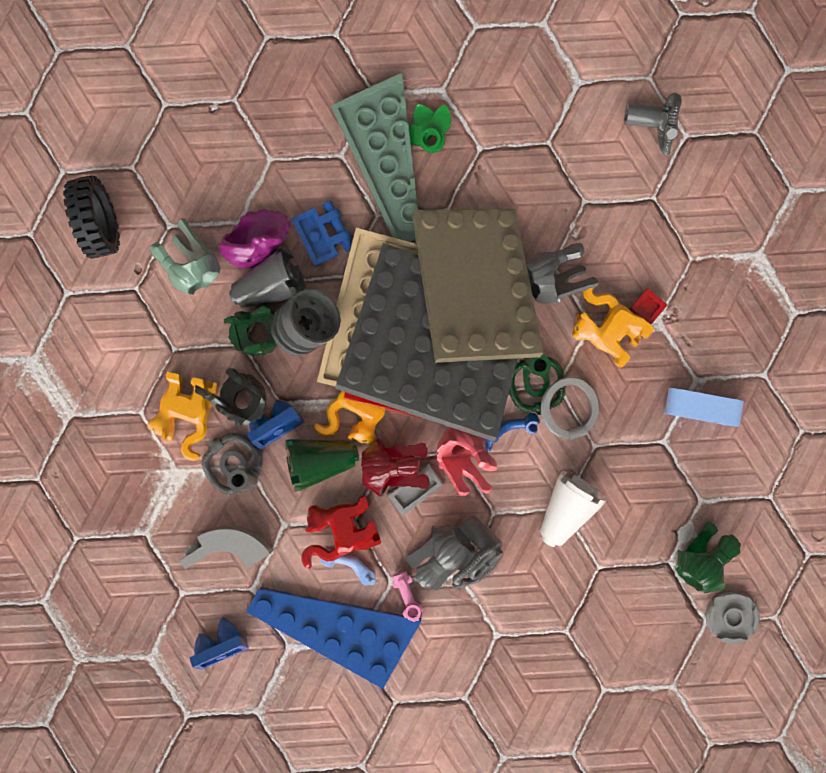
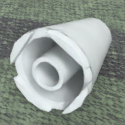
(569, 508)

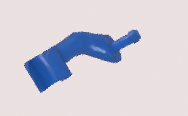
(507, 425)

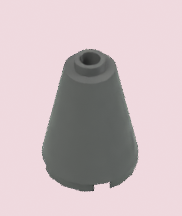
(269, 281)

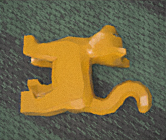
(615, 325)
(187, 407)
(363, 430)

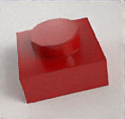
(648, 306)

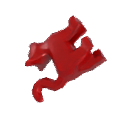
(344, 529)

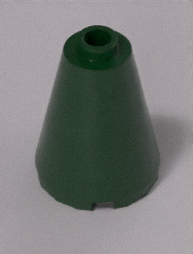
(318, 460)

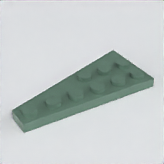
(380, 142)

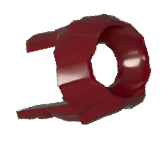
(393, 467)

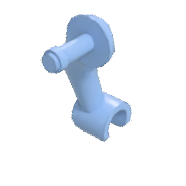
(364, 574)

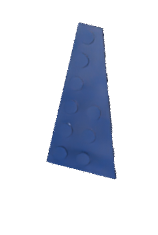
(348, 634)

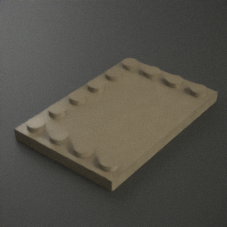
(476, 285)

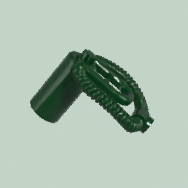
(538, 366)

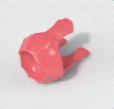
(457, 462)

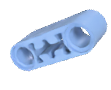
(704, 407)

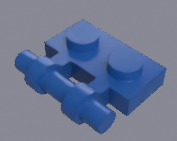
(315, 237)

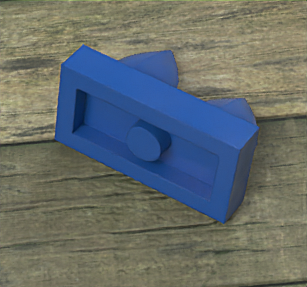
(266, 430)
(229, 644)

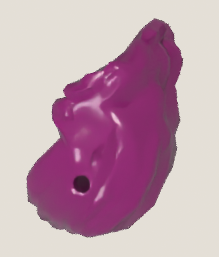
(254, 238)

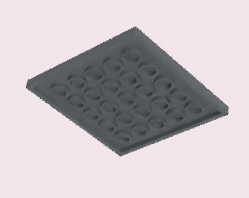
(395, 361)

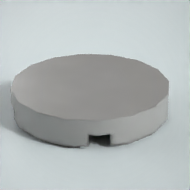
(732, 617)

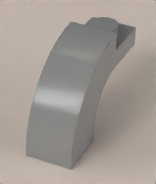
(234, 539)

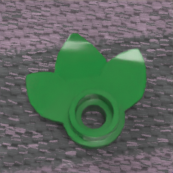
(429, 124)

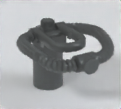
(663, 118)
(238, 480)
(485, 560)

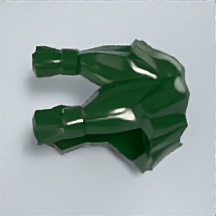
(238, 331)
(703, 569)

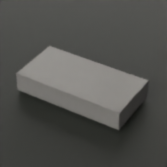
(408, 497)

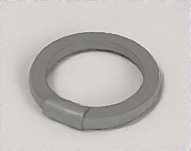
(593, 412)

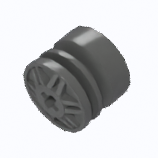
(305, 322)

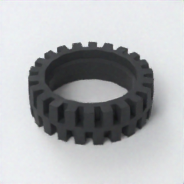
(91, 216)

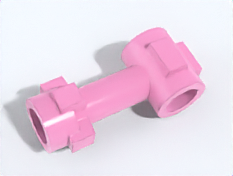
(412, 608)

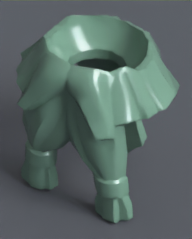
(193, 275)

